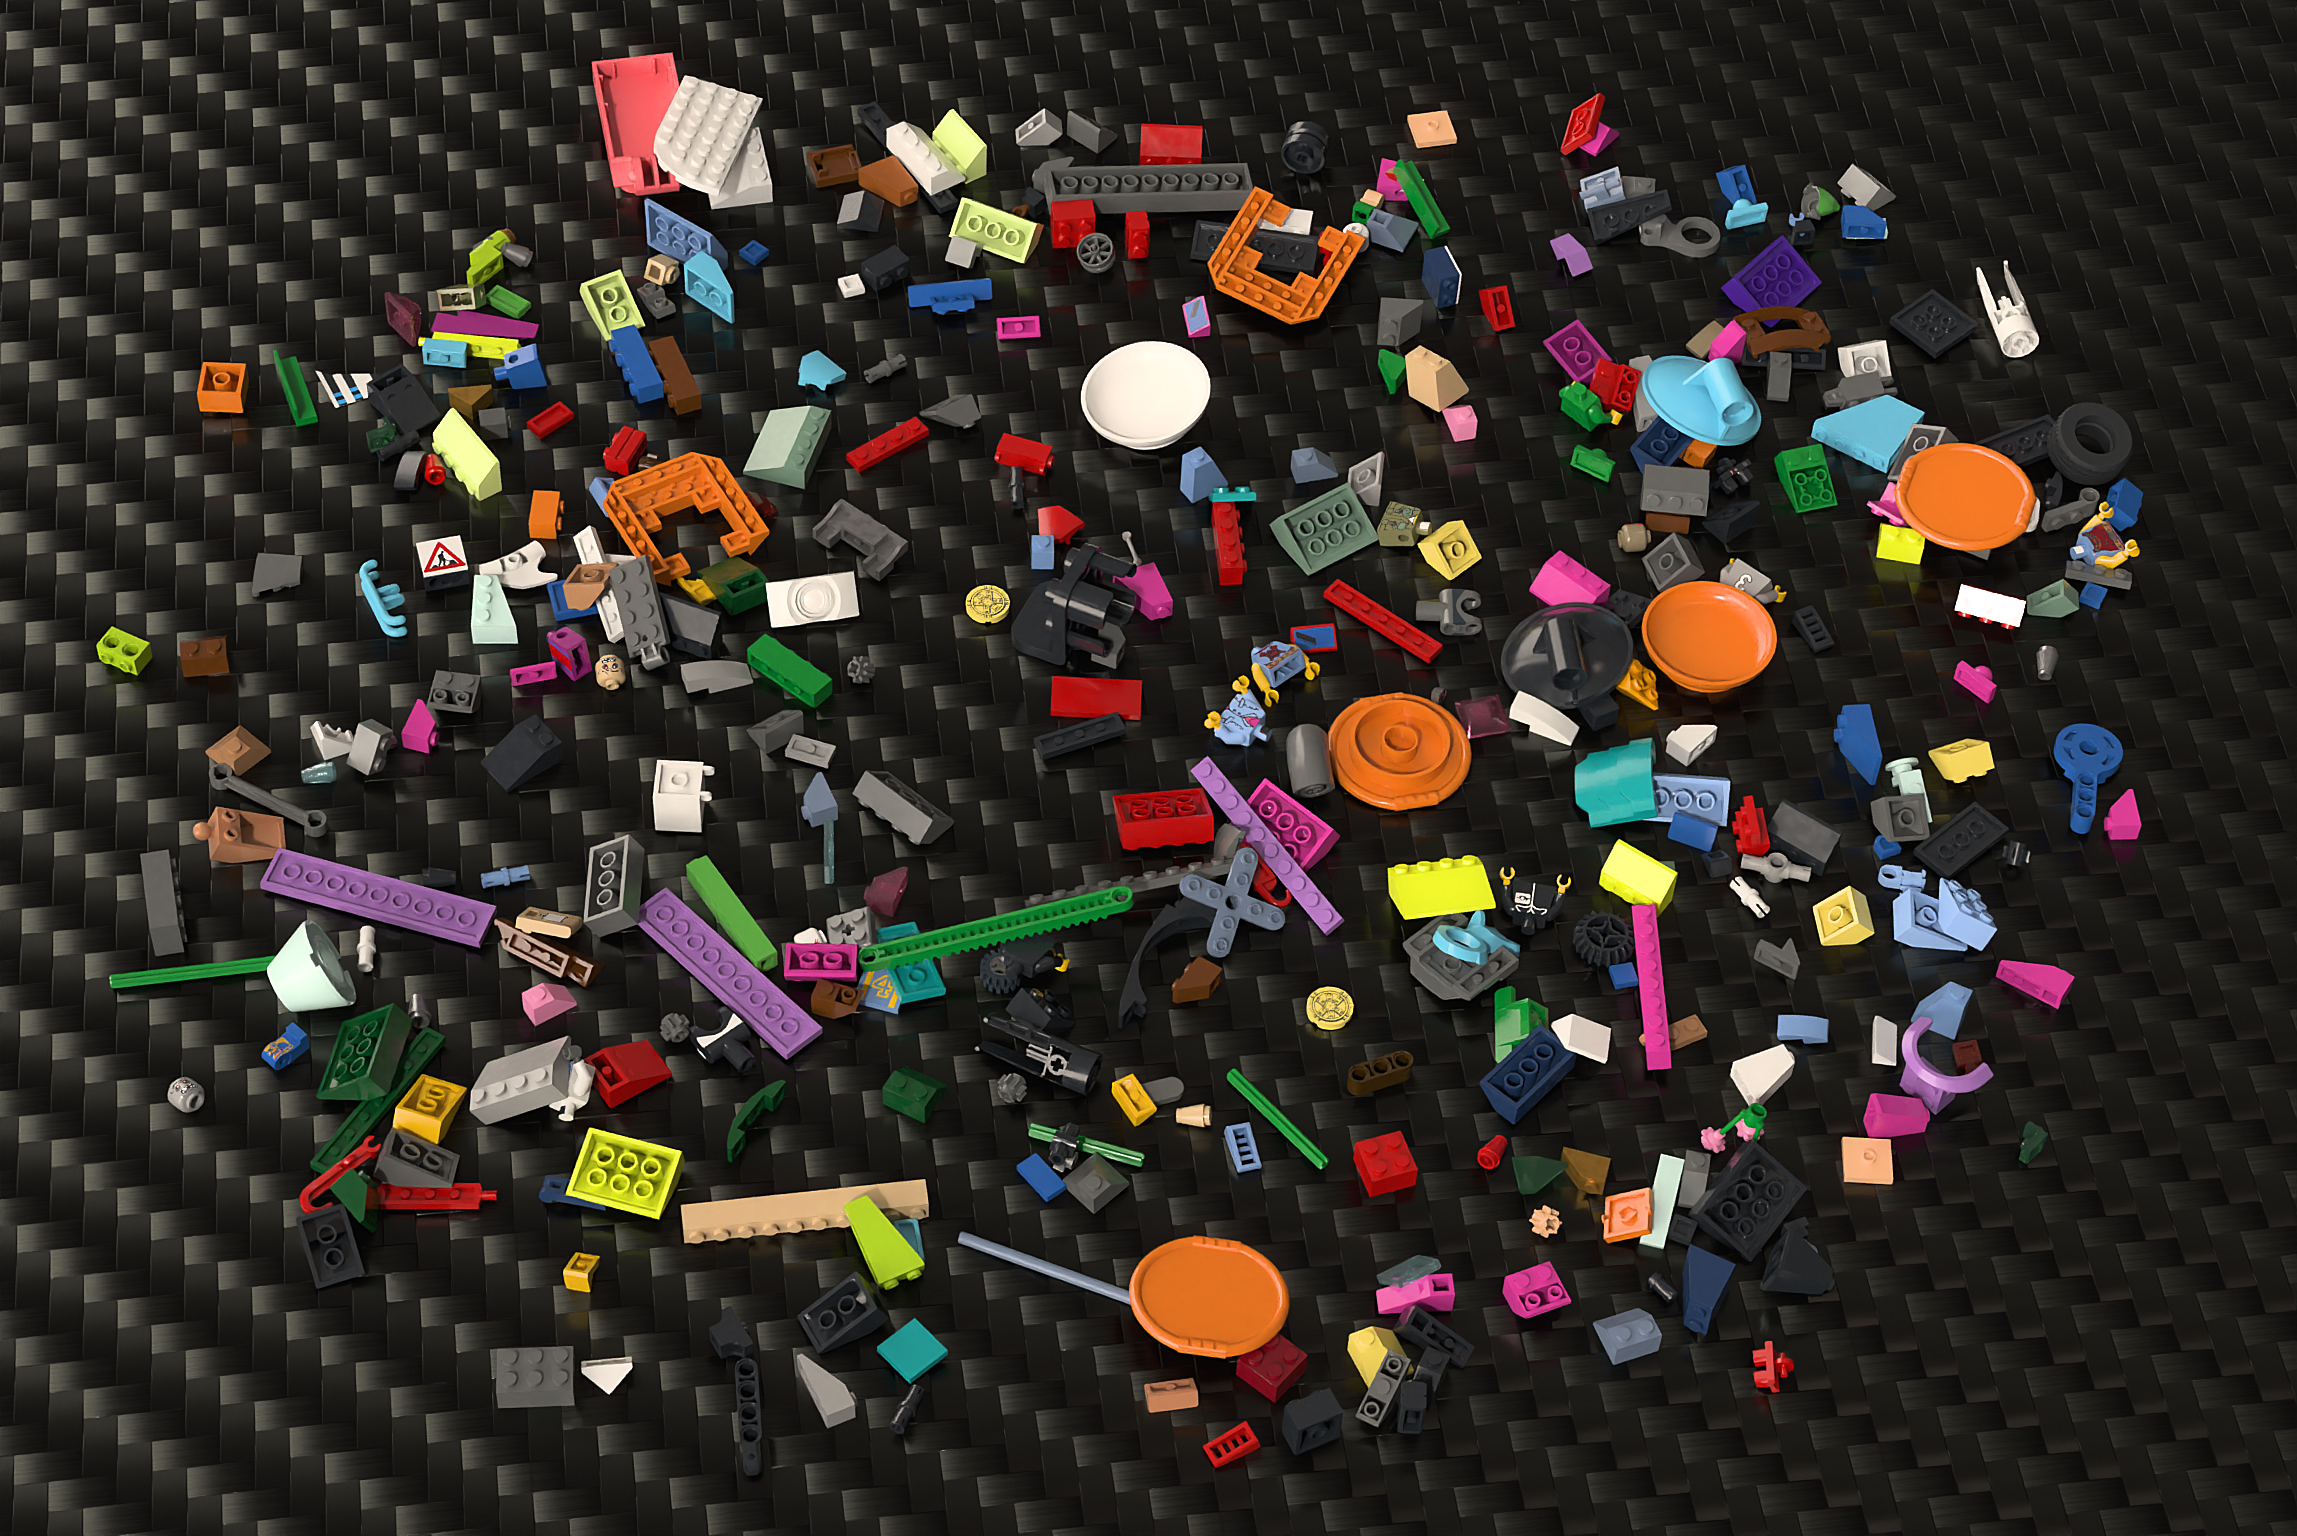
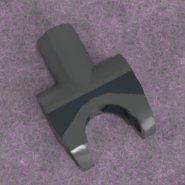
(1451, 612)

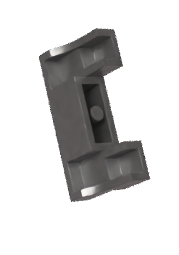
(864, 534)

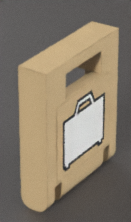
(548, 922)

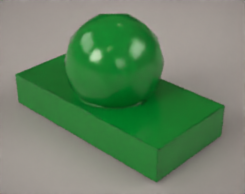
(1593, 462)

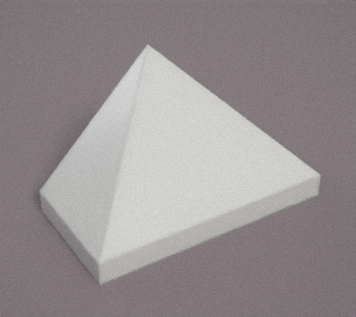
(607, 1372)

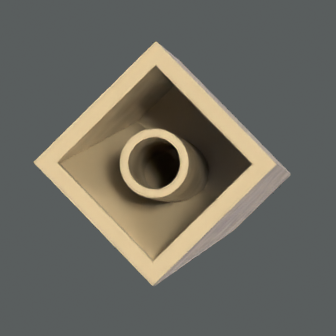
(1433, 379)

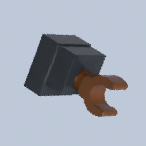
(1032, 204)

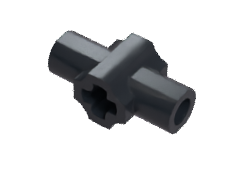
(1064, 1144)

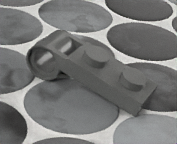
(2072, 512)

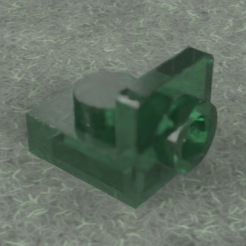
(2034, 1141)

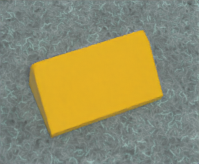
(1133, 1099)

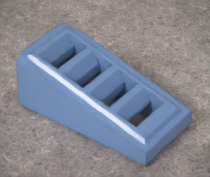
(1237, 1130)

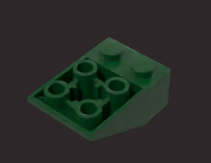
(735, 584)

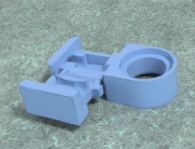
(1908, 879)

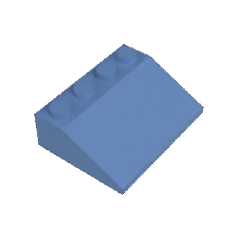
(679, 237)

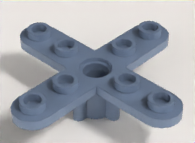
(1241, 907)

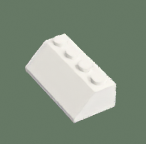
(922, 158)

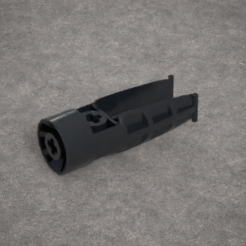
(1080, 1063)

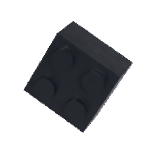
(1312, 1421)

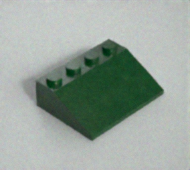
(366, 1055)

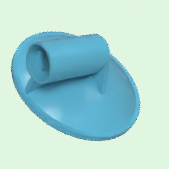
(1702, 399)

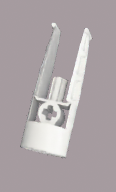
(2011, 323)

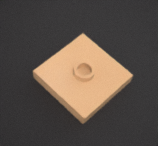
(1432, 129)
(1867, 1160)

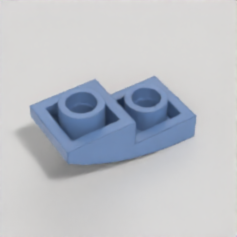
(1803, 1027)

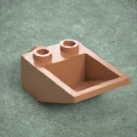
(241, 835)

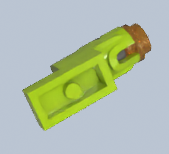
(486, 256)

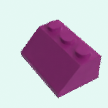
(1576, 351)

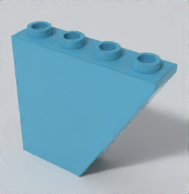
(1869, 430)

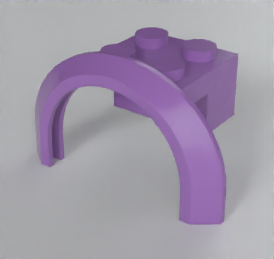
(1926, 1081)

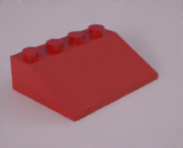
(1163, 818)

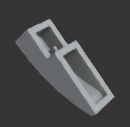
(715, 675)

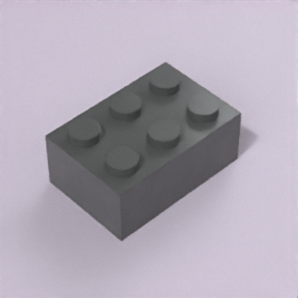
(535, 1377)

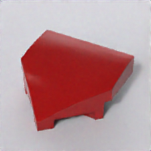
(1058, 522)

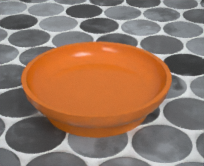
(1708, 636)

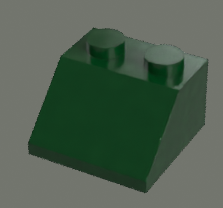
(913, 1093)
(359, 1196)

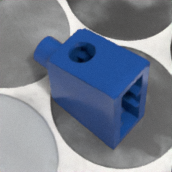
(523, 368)

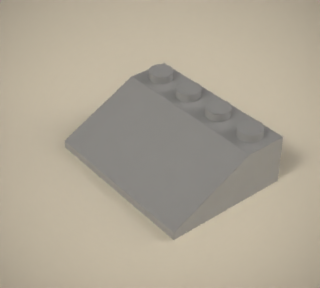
(521, 1082)

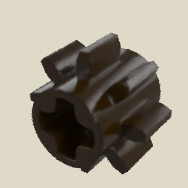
(649, 461)

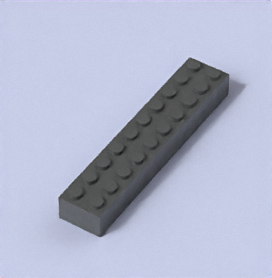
(1152, 187)

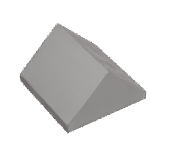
(1366, 479)

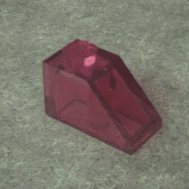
(886, 891)

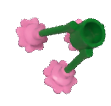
(1748, 1123)

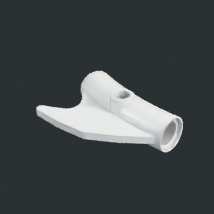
(520, 568)

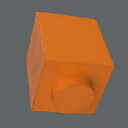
(1699, 453)

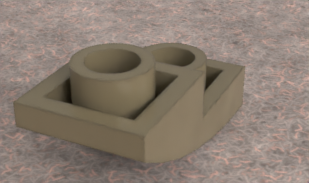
(1702, 341)

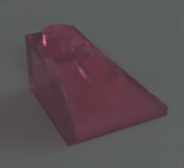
(403, 316)
(1482, 716)

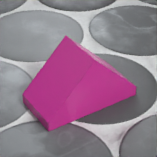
(1603, 137)

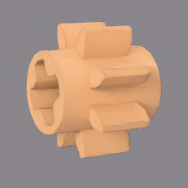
(1545, 1221)

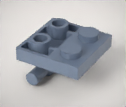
(1602, 188)

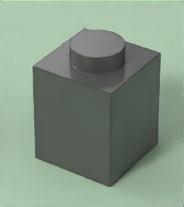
(494, 423)

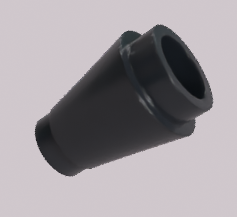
(437, 877)

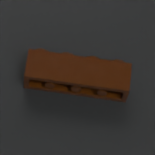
(675, 375)

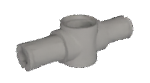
(1775, 867)

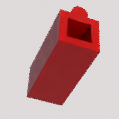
(1024, 453)

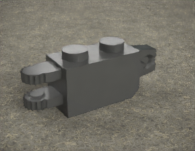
(1858, 390)

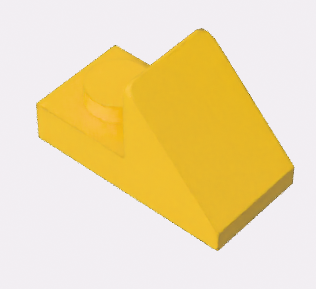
(580, 1271)

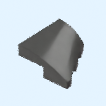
(276, 572)

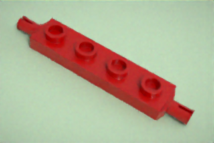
(457, 1197)

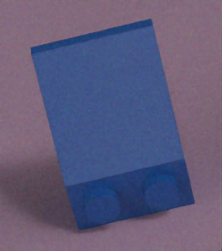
(1859, 740)

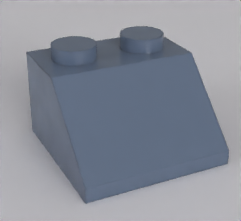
(1628, 1335)

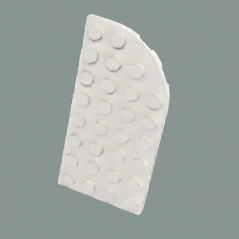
(704, 133)

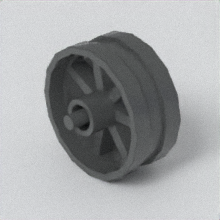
(1096, 253)

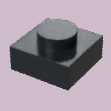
(1682, 1229)

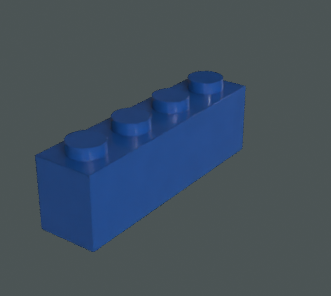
(636, 364)

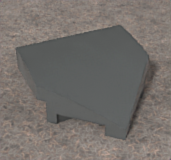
(1228, 841)

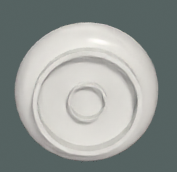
(1146, 394)

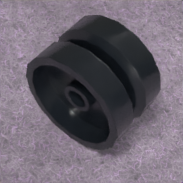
(1305, 147)

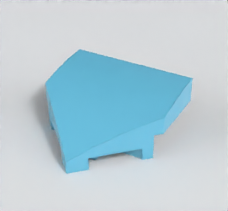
(819, 370)

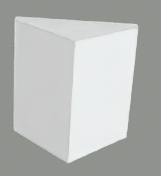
(1583, 1036)

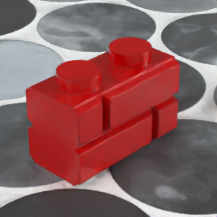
(1137, 234)
(625, 450)

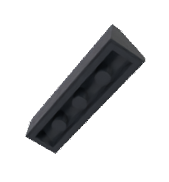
(1800, 358)

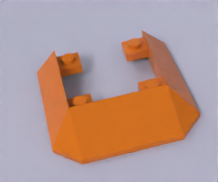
(1235, 264)
(674, 485)

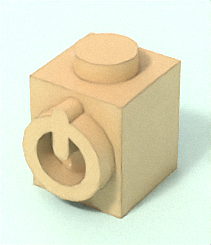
(662, 270)

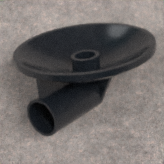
(1568, 655)

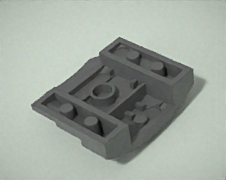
(1451, 976)

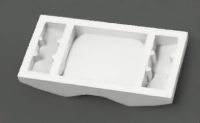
(812, 599)

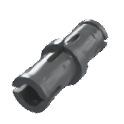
(885, 368)

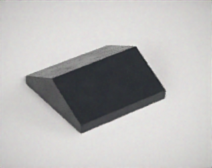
(861, 211)

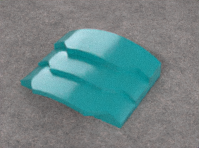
(1618, 784)

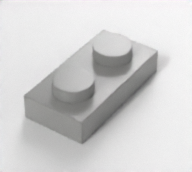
(810, 751)

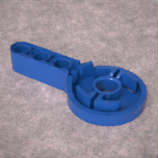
(2086, 769)

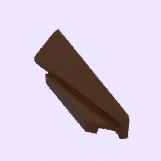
(548, 953)

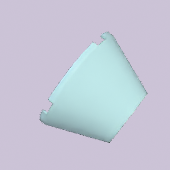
(309, 973)

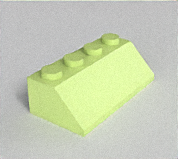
(996, 230)
(467, 456)

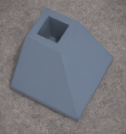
(1390, 229)

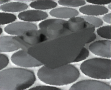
(1384, 1389)

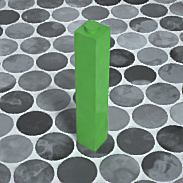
(731, 914)

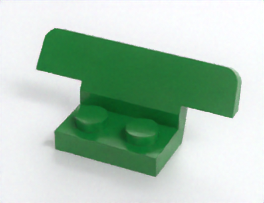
(1515, 1020)

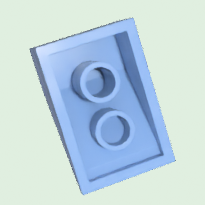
(1918, 923)

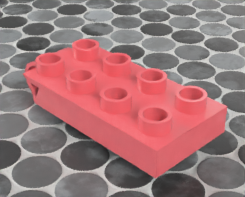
(631, 105)

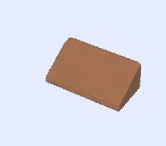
(1171, 1395)

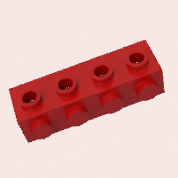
(1227, 543)

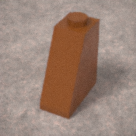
(889, 181)

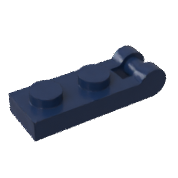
(556, 1188)

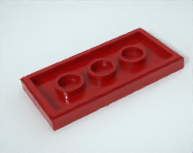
(1096, 697)

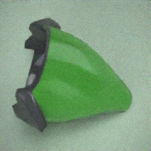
(1818, 202)

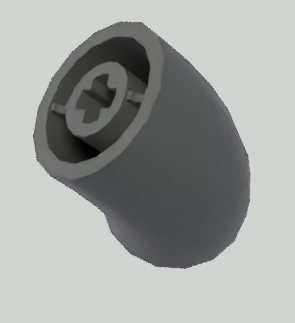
(1309, 761)

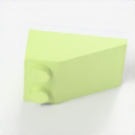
(610, 303)

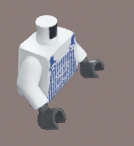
(579, 1084)

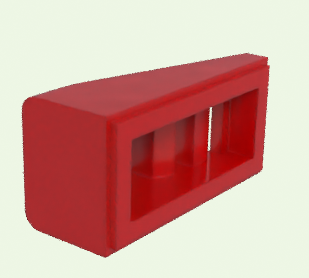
(1243, 1449)

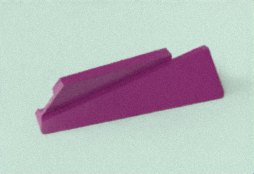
(483, 324)

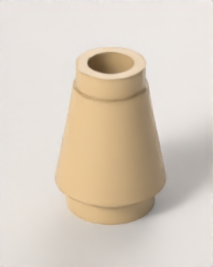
(1195, 1115)

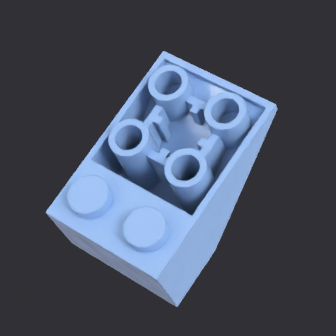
(1964, 915)

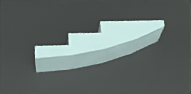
(1665, 1192)

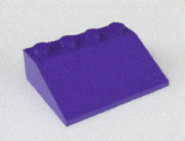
(1772, 279)

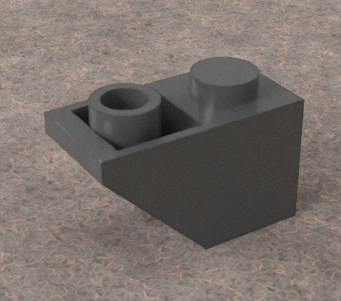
(1114, 634)

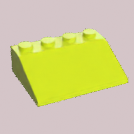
(1440, 887)
(626, 1173)

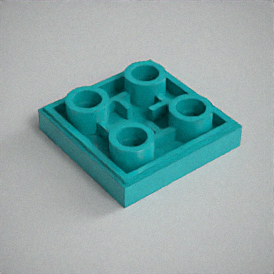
(1222, 494)
(912, 1350)

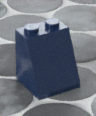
(1704, 1287)

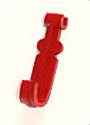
(327, 1179)

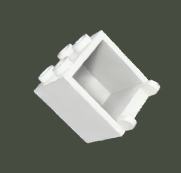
(680, 795)

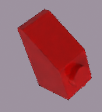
(1497, 307)

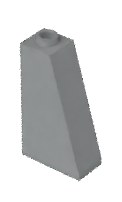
(1643, 412)

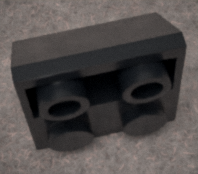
(1040, 1010)

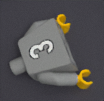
(1751, 582)

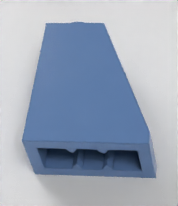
(1199, 475)
(1945, 1008)

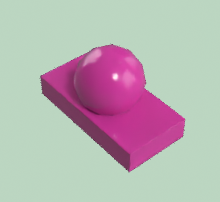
(1976, 680)

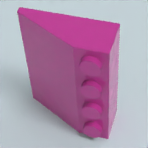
(1292, 824)

